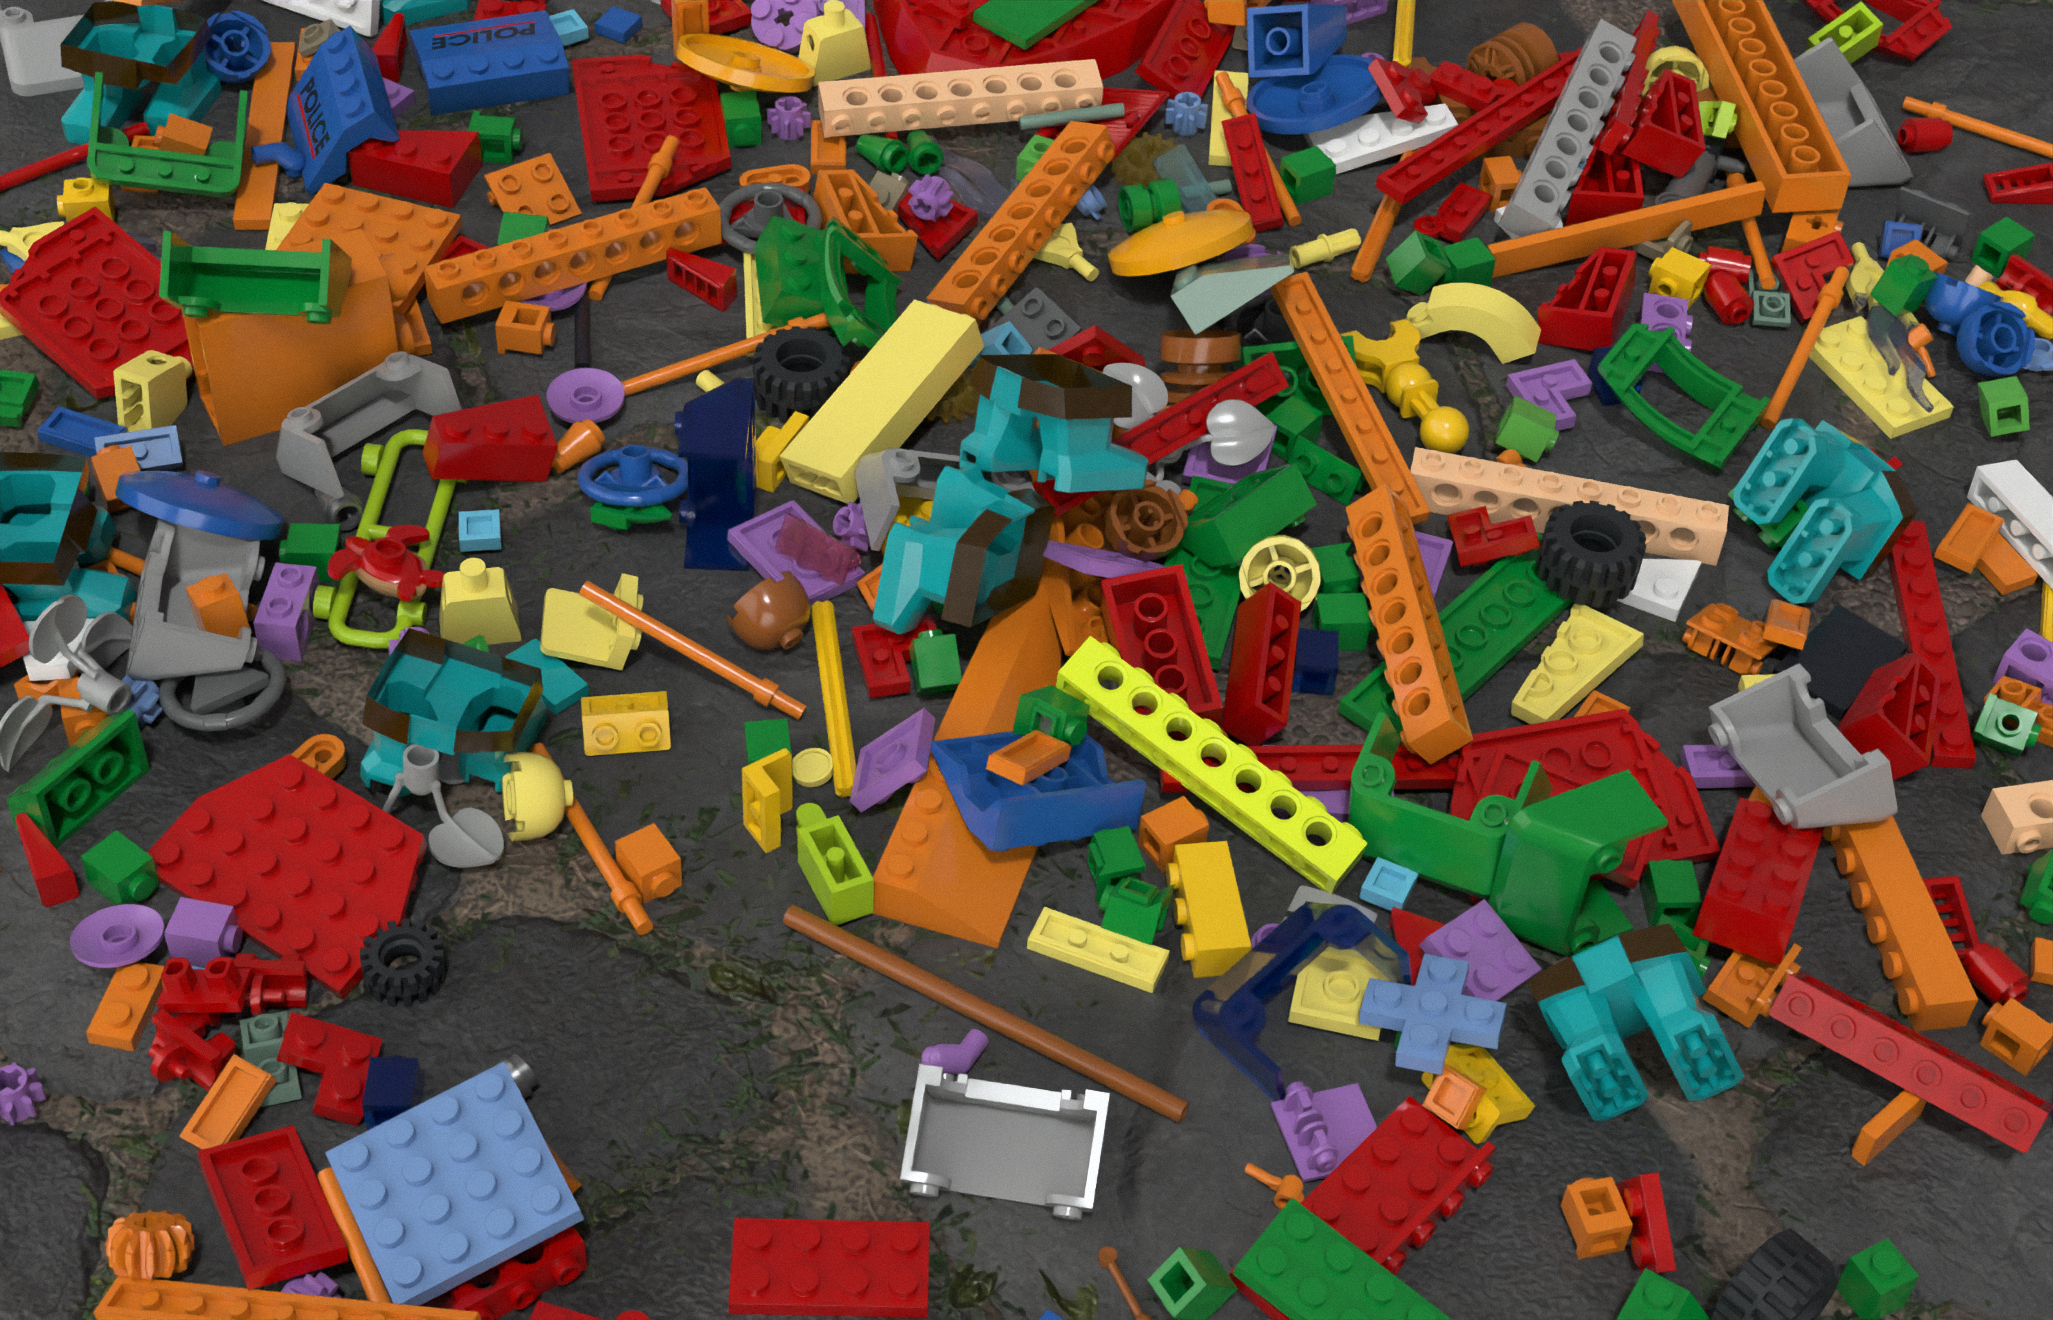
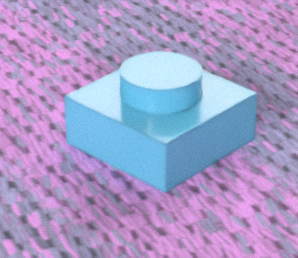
(570, 27)
(479, 530)
(1388, 885)

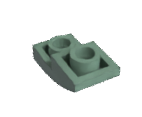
(1770, 305)
(261, 1045)

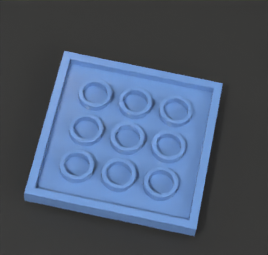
(453, 1187)

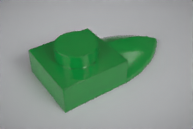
(623, 517)

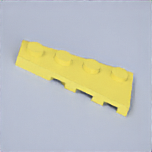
(1579, 659)

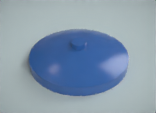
(1315, 102)
(200, 503)

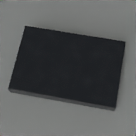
(1842, 657)

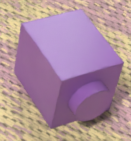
(202, 931)

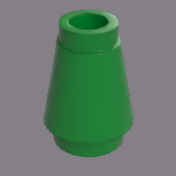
(883, 152)
(923, 152)

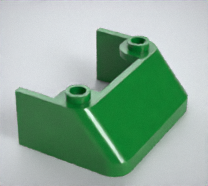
(117, 163)
(254, 280)
(1425, 840)
(1554, 850)

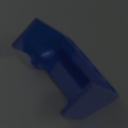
(720, 452)
(1233, 1006)

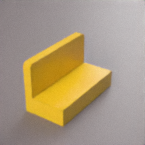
(770, 447)
(767, 796)

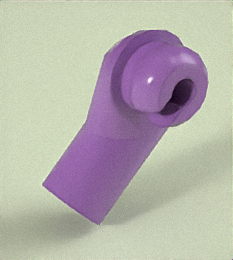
(956, 1057)

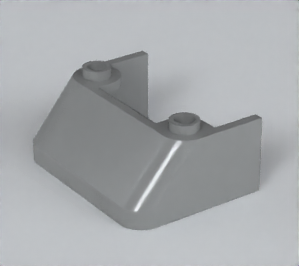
(34, 52)
(1852, 118)
(356, 411)
(912, 474)

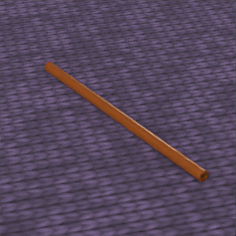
(988, 1014)

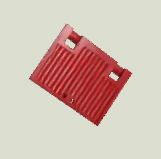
(1138, 108)

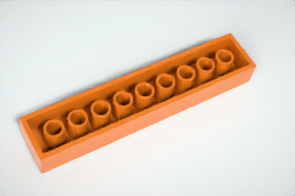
(1774, 109)

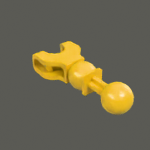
(1395, 370)

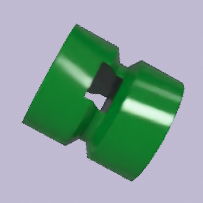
(1144, 206)

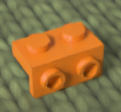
(1749, 984)

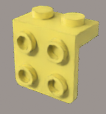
(586, 632)

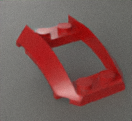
(1920, 30)

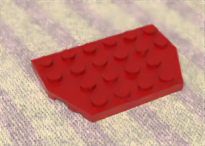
(630, 110)
(93, 301)
(1595, 749)
(298, 863)

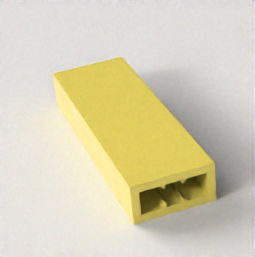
(883, 398)

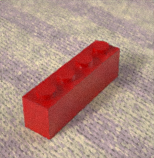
(1262, 665)

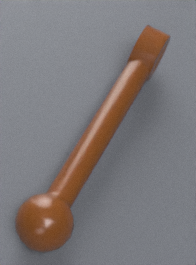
(1108, 1259)

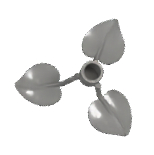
(1234, 427)
(102, 644)
(470, 835)

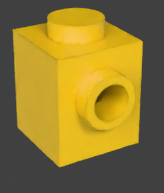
(84, 194)
(1678, 276)

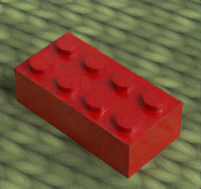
(1158, 630)
(1758, 883)

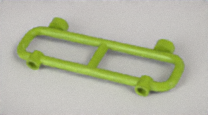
(335, 604)

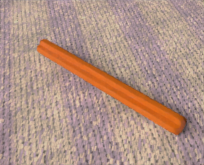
(1377, 235)

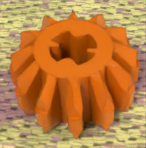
(150, 1245)

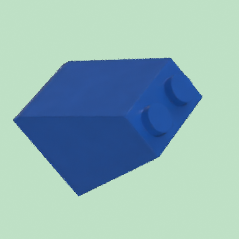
(1293, 38)

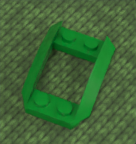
(881, 288)
(1733, 413)

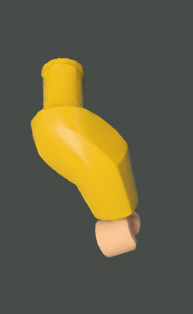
(2036, 318)

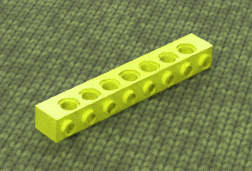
(1251, 812)

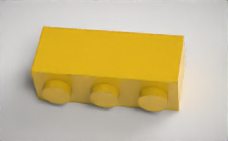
(1208, 907)

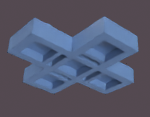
(1433, 1014)

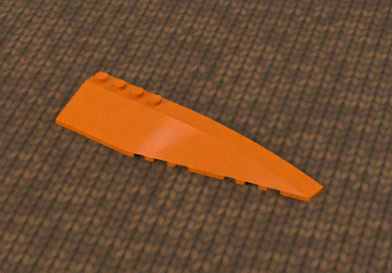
(933, 864)

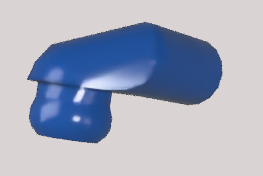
(282, 154)

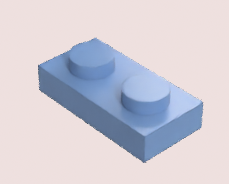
(153, 448)

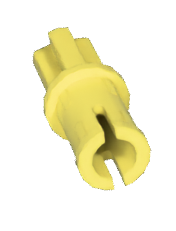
(1324, 248)

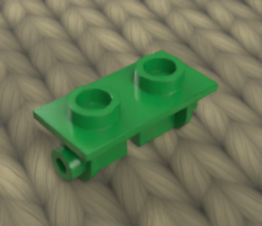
(1327, 471)

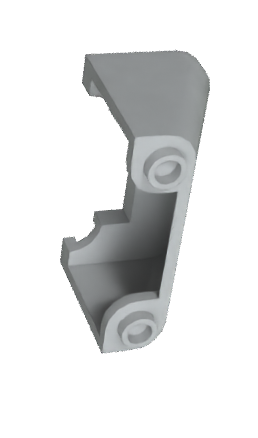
(164, 628)
(1801, 756)
(1004, 1142)

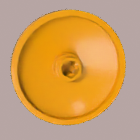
(745, 64)
(1180, 241)

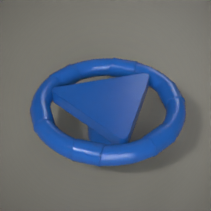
(636, 480)

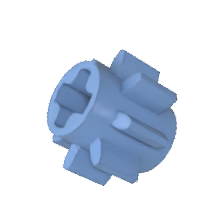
(1186, 113)
(143, 700)

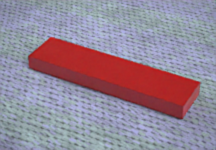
(1252, 172)

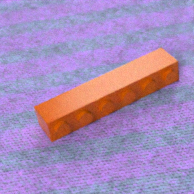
(1903, 924)

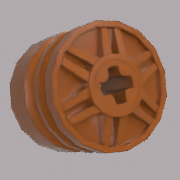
(1514, 54)
(1197, 359)

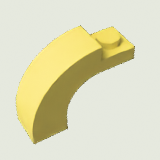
(1482, 312)

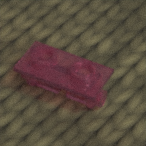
(816, 549)

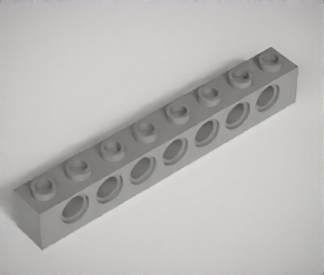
(1569, 130)

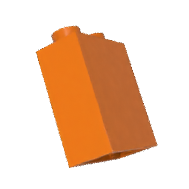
(266, 365)

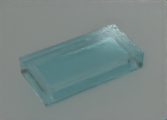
(1191, 184)

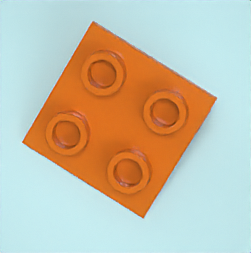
(533, 189)
(1723, 623)

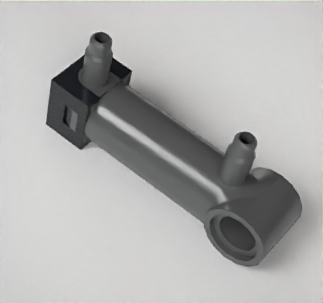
(1701, 172)

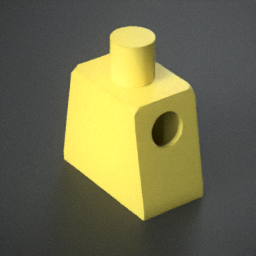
(834, 44)
(151, 390)
(478, 603)

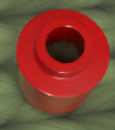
(1924, 134)
(1727, 260)
(1728, 298)
(1995, 974)

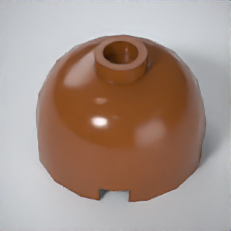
(1145, 522)
(772, 614)

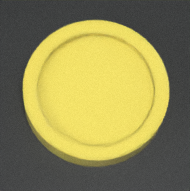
(812, 767)

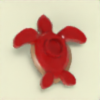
(387, 563)

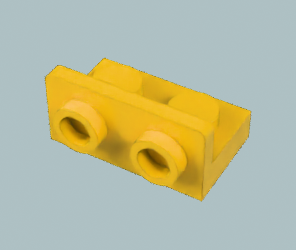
(625, 723)
(1503, 1098)

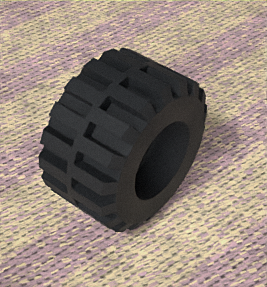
(798, 371)
(1591, 553)
(1780, 1282)

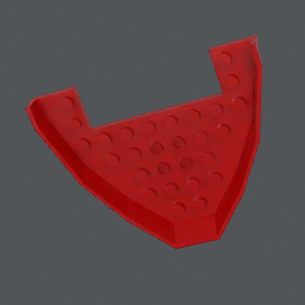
(1108, 31)

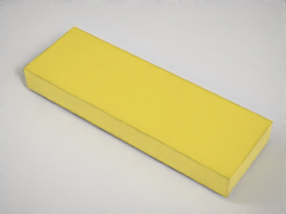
(1098, 950)

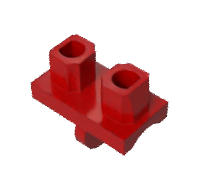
(2027, 278)
(274, 982)
(204, 991)
(182, 1051)

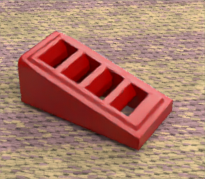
(391, 48)
(2032, 183)
(710, 280)
(49, 869)
(1955, 903)

